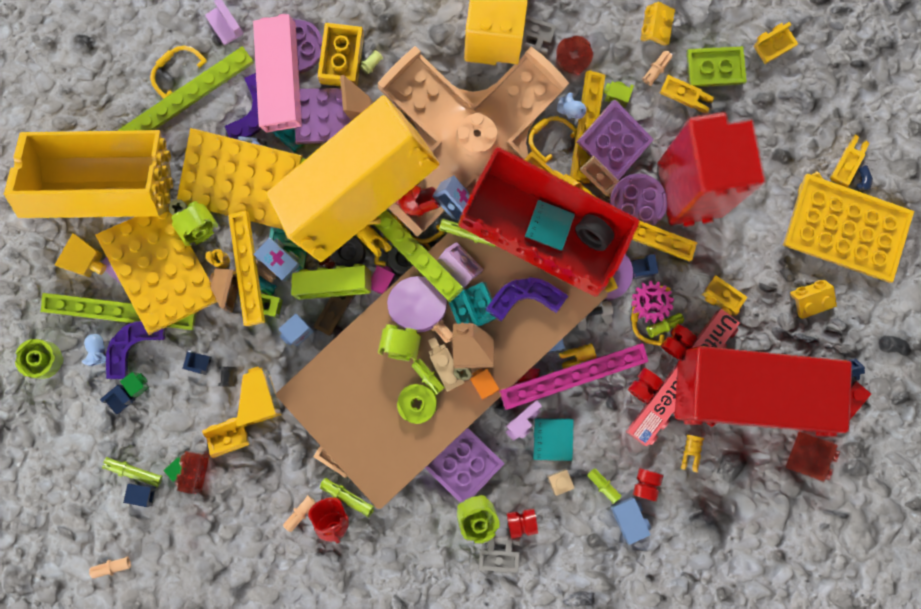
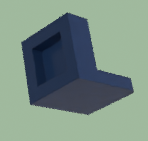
(644, 267)
(196, 362)
(117, 399)
(139, 495)

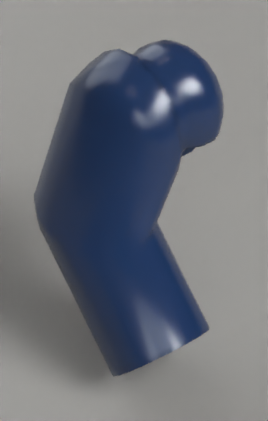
(866, 179)

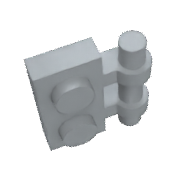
(538, 31)
(499, 559)

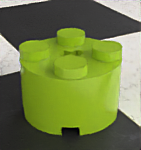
(194, 224)
(399, 343)
(34, 367)
(477, 519)

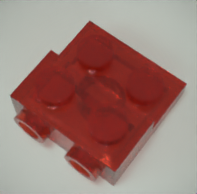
(813, 457)
(192, 472)

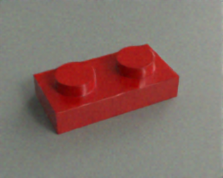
(858, 397)

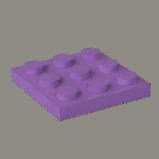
(321, 115)
(615, 139)
(464, 466)

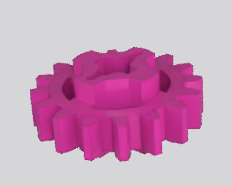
(657, 307)

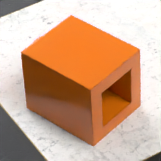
(484, 383)

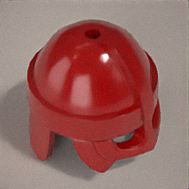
(418, 201)
(329, 519)

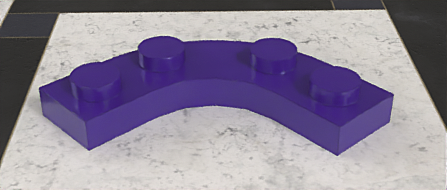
(248, 124)
(525, 289)
(121, 344)

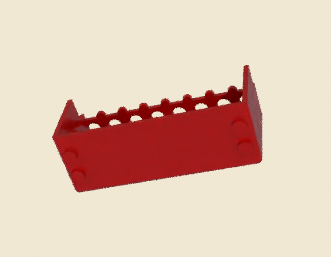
(709, 169)
(503, 208)
(764, 390)

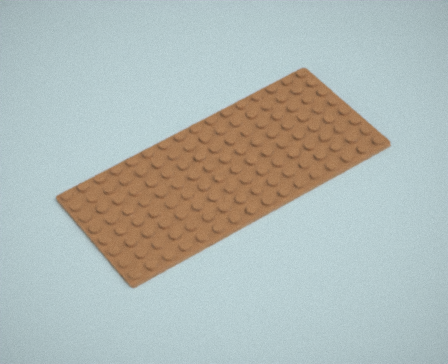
(352, 392)

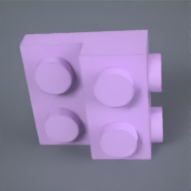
(520, 425)

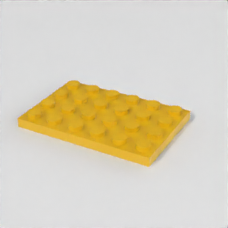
(233, 175)
(848, 228)
(156, 270)

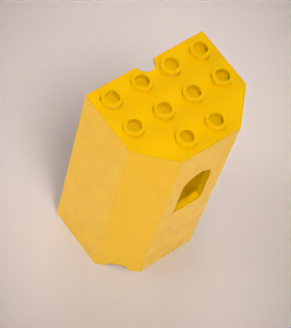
(90, 174)

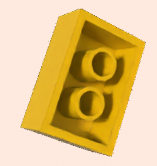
(340, 54)

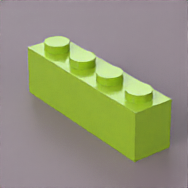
(331, 282)

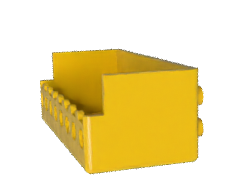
(494, 31)
(351, 179)

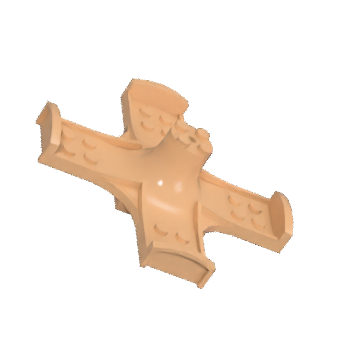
(468, 125)

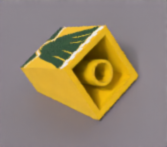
(257, 398)

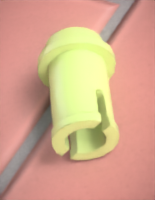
(368, 65)

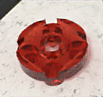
(572, 44)

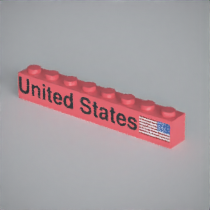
(656, 413)

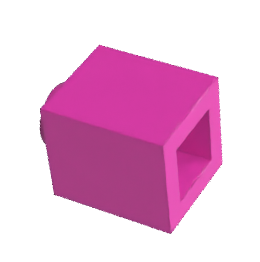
(382, 279)

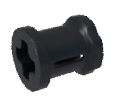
(227, 376)

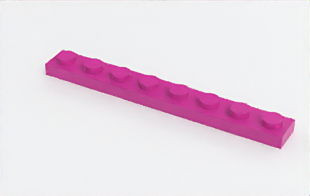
(573, 376)

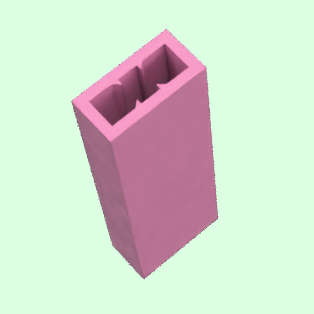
(277, 73)

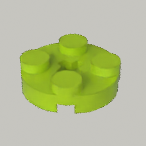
(406, 399)

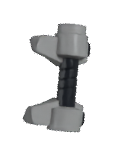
(604, 309)

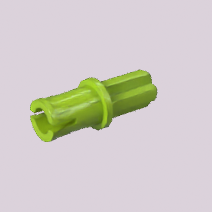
(665, 325)
(427, 376)
(604, 485)

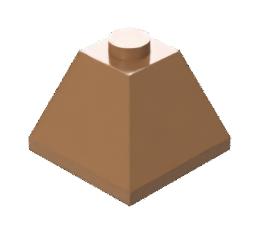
(353, 98)
(225, 288)
(472, 347)

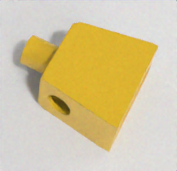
(80, 257)

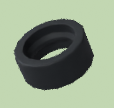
(594, 232)

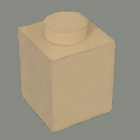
(560, 482)

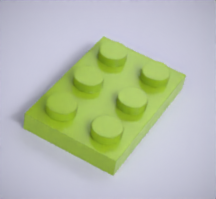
(716, 66)

